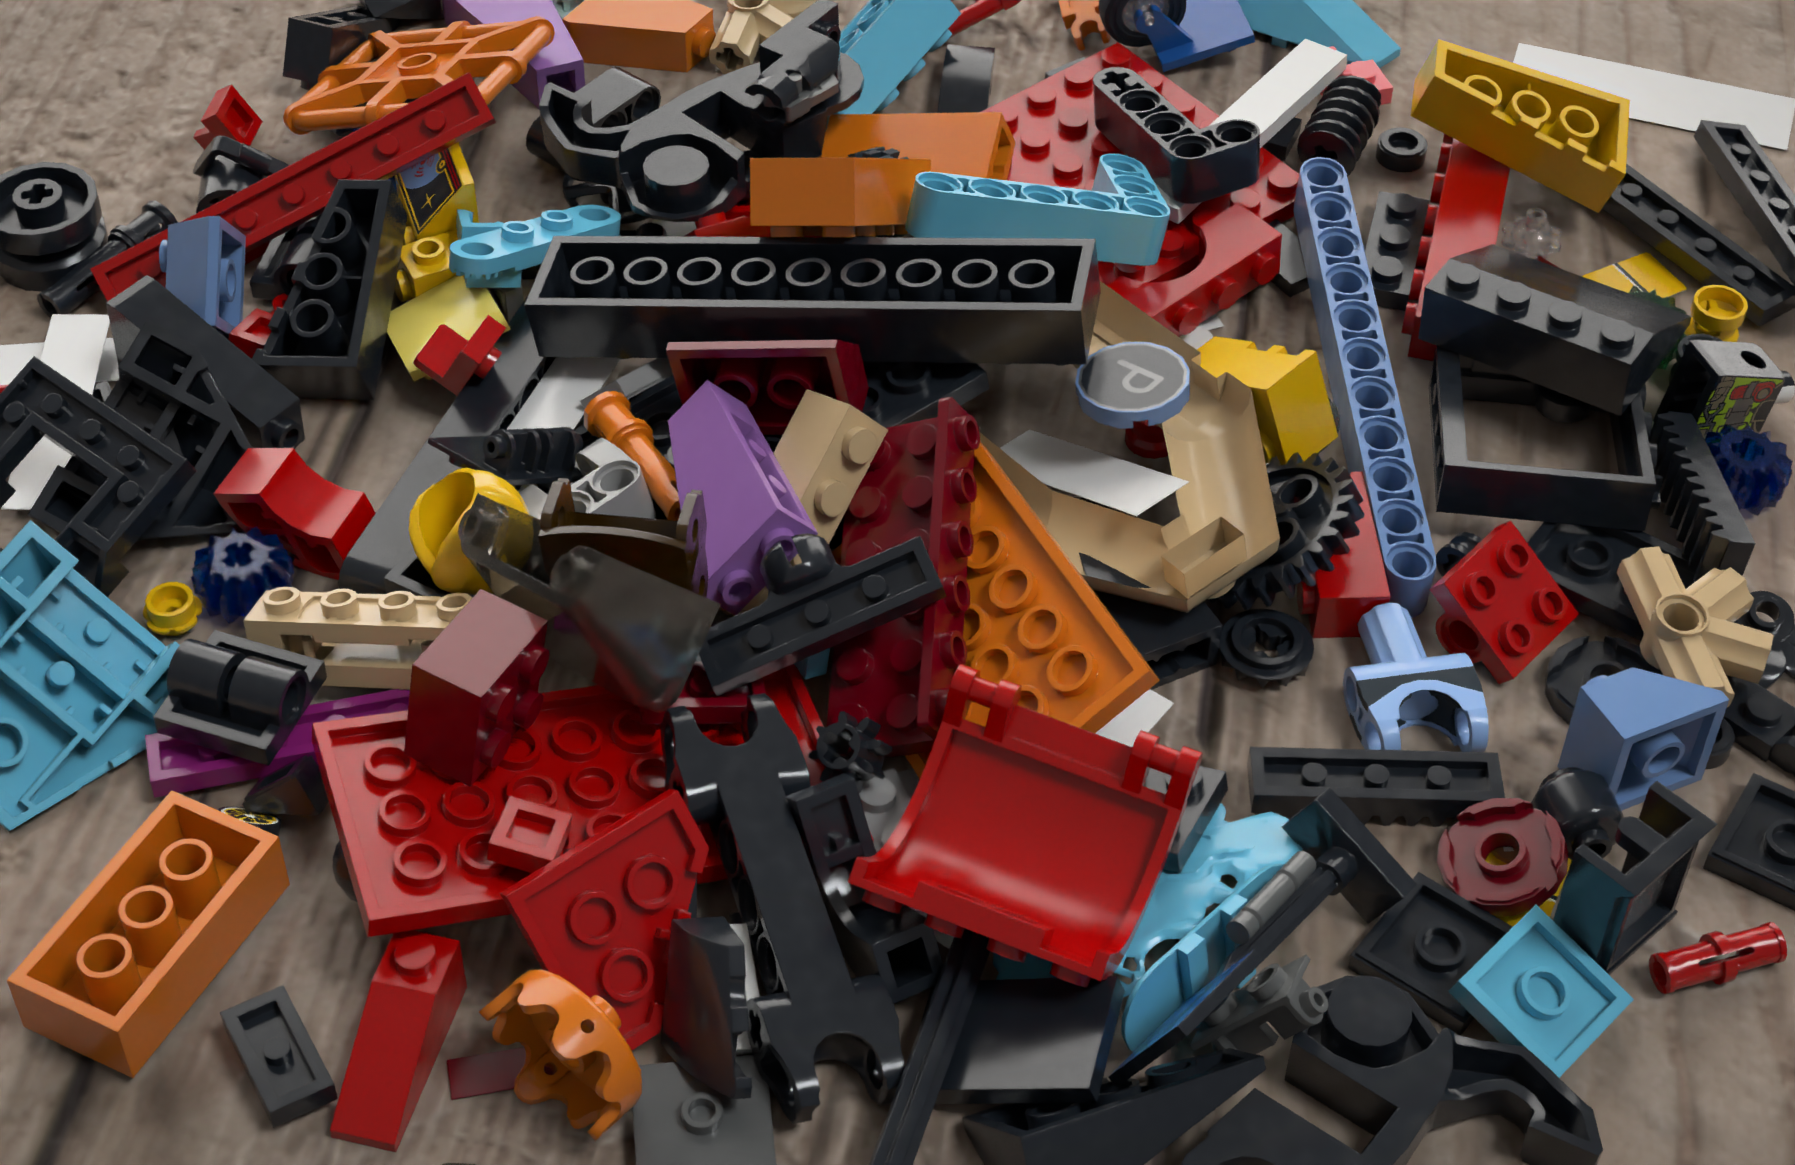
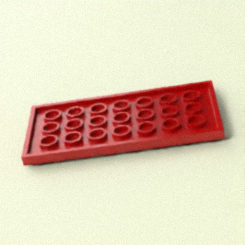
(424, 838)

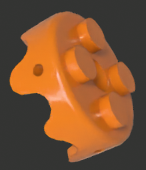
(575, 1039)

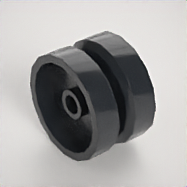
(47, 223)

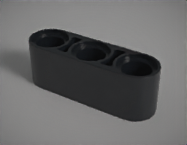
(615, 101)

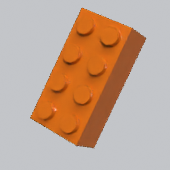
(832, 195)
(149, 933)

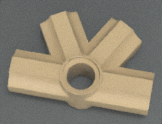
(747, 26)
(1693, 629)

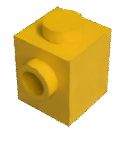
(424, 265)

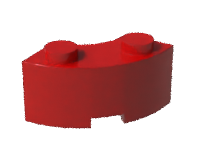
(291, 500)

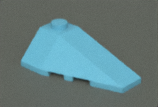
(1324, 22)

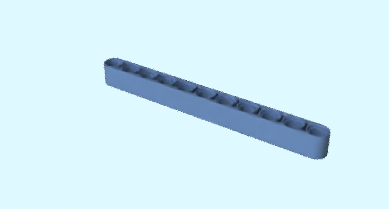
(1363, 378)

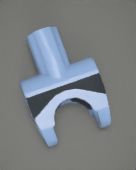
(1411, 689)

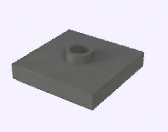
(693, 1124)

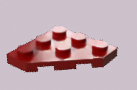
(610, 906)

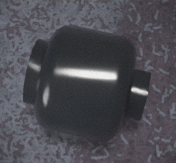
(1582, 808)

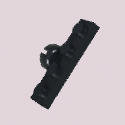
(816, 607)

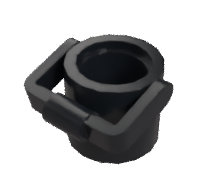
(229, 168)

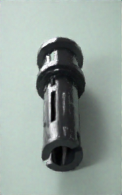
(65, 297)

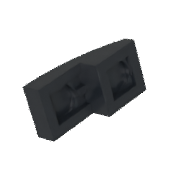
(966, 79)

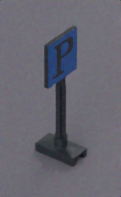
(1346, 863)

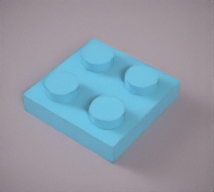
(1541, 992)

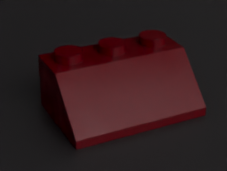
(771, 374)

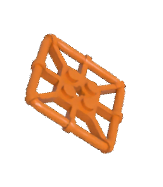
(413, 66)

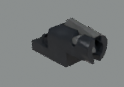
(797, 67)

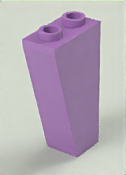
(555, 63)
(743, 492)

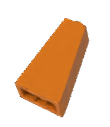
(955, 142)

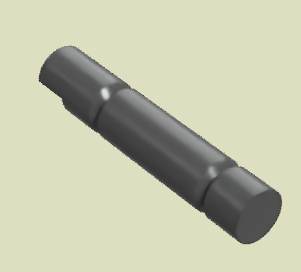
(1270, 897)

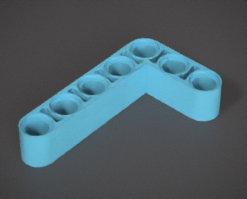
(1120, 212)

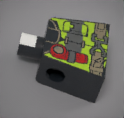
(1726, 385)

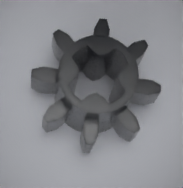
(847, 733)

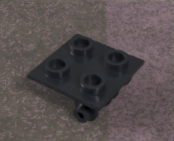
(518, 454)

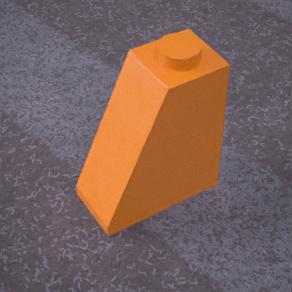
(642, 33)

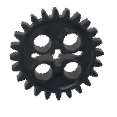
(1314, 515)

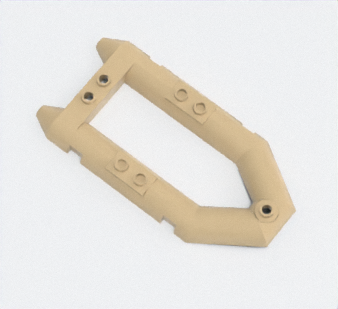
(1224, 509)

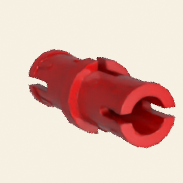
(1752, 946)

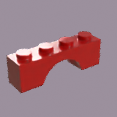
(1233, 259)

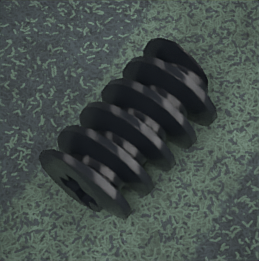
(1341, 122)

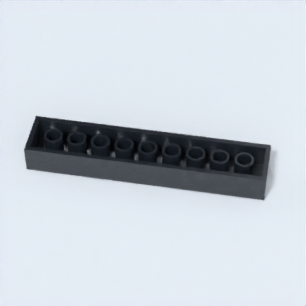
(888, 295)

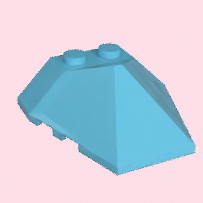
(72, 678)

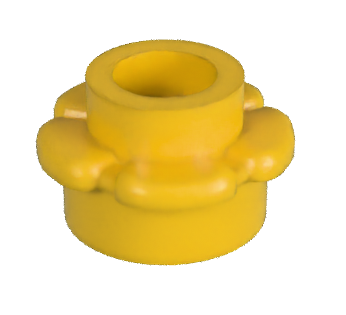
(171, 609)

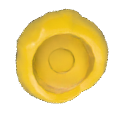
(436, 523)

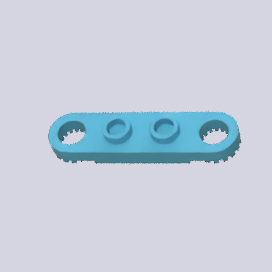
(525, 243)

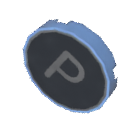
(1133, 384)

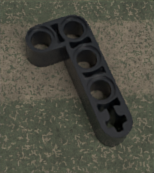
(1179, 156)

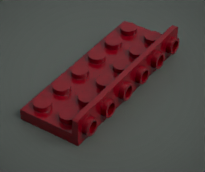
(904, 668)

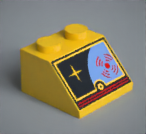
(434, 193)

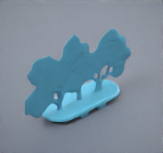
(1245, 849)

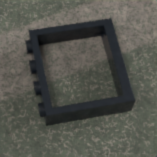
(1531, 491)

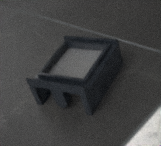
(1617, 910)

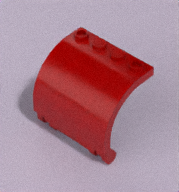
(1032, 833)

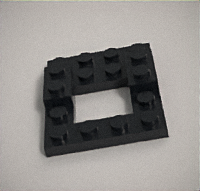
(137, 467)

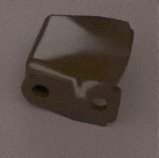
(656, 546)

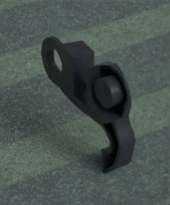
(677, 157)
(1398, 1079)

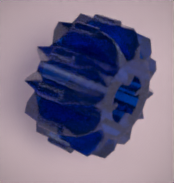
(1751, 466)
(238, 571)

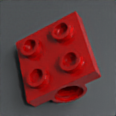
(1500, 604)

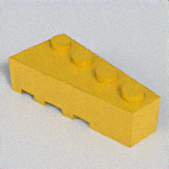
(1527, 120)

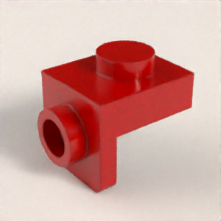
(454, 359)

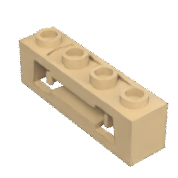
(358, 636)

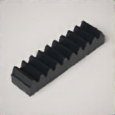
(1698, 497)
(1373, 781)

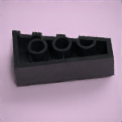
(338, 312)

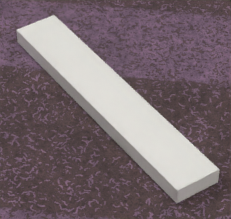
(1278, 98)

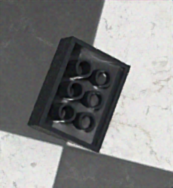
(1548, 325)

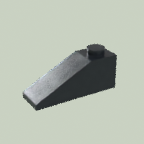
(326, 39)

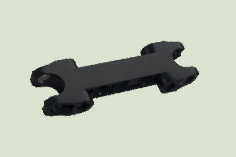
(811, 1000)

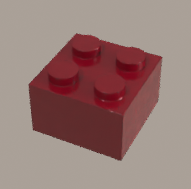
(476, 687)

